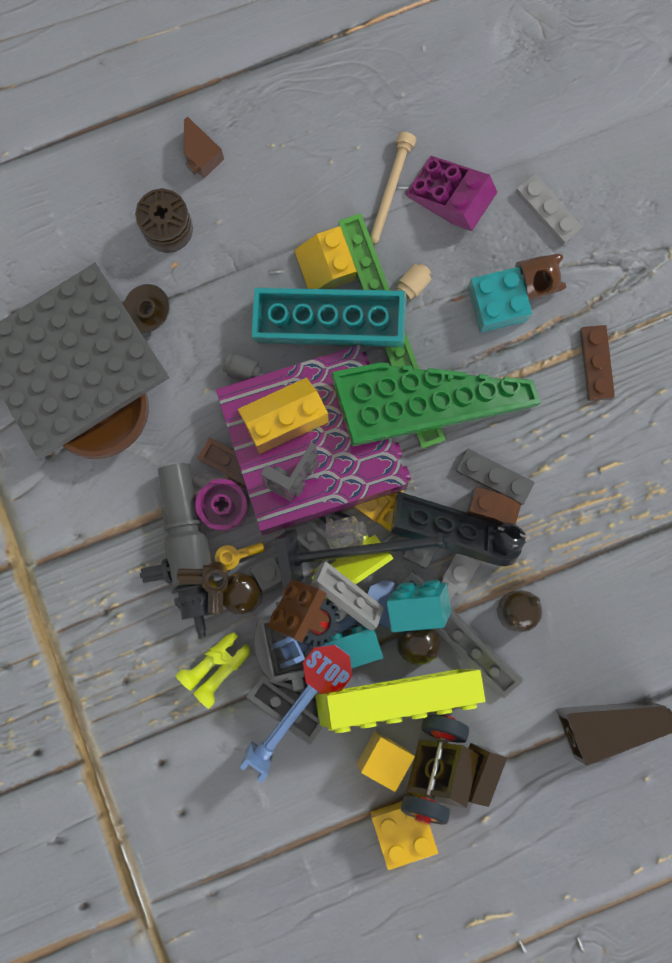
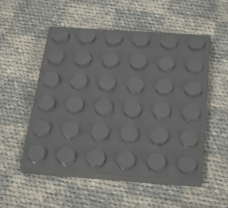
(72, 361)

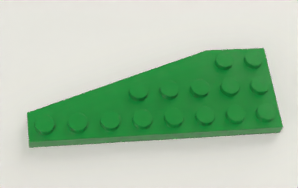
(400, 401)

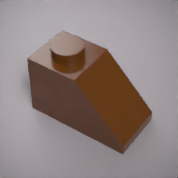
(200, 150)
(493, 506)

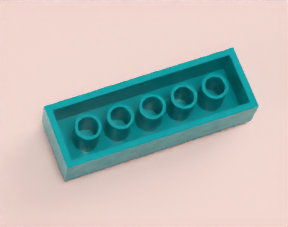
(329, 317)

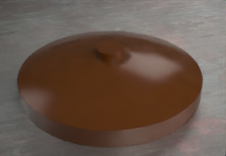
(113, 433)

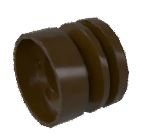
(169, 233)

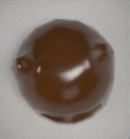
(541, 275)

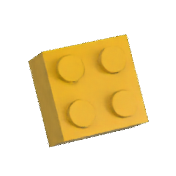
(402, 837)

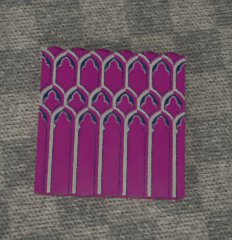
(344, 472)

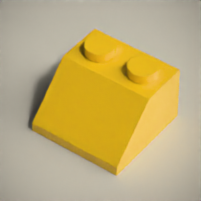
(326, 260)

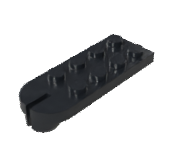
(462, 531)

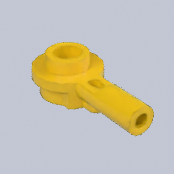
(231, 556)

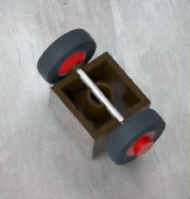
(440, 771)

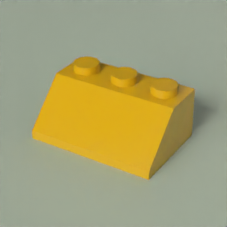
(284, 415)

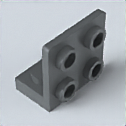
(278, 482)

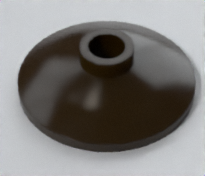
(142, 299)

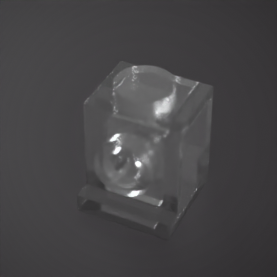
(345, 532)

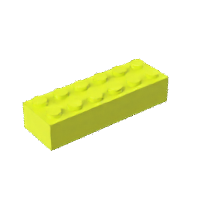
(399, 699)

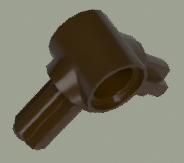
(214, 588)

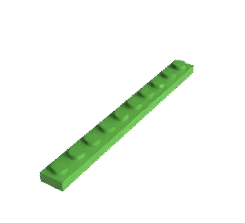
(372, 278)

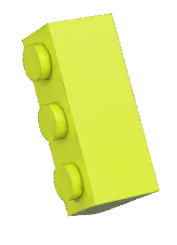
(360, 567)

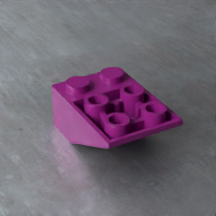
(453, 192)

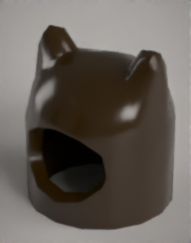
(242, 594)
(519, 611)
(418, 646)

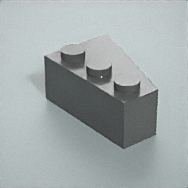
(278, 698)

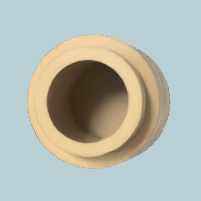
(414, 281)

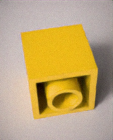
(385, 761)

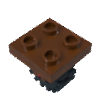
(305, 615)

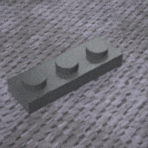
(495, 476)

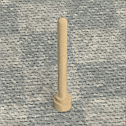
(405, 142)

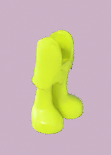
(216, 655)

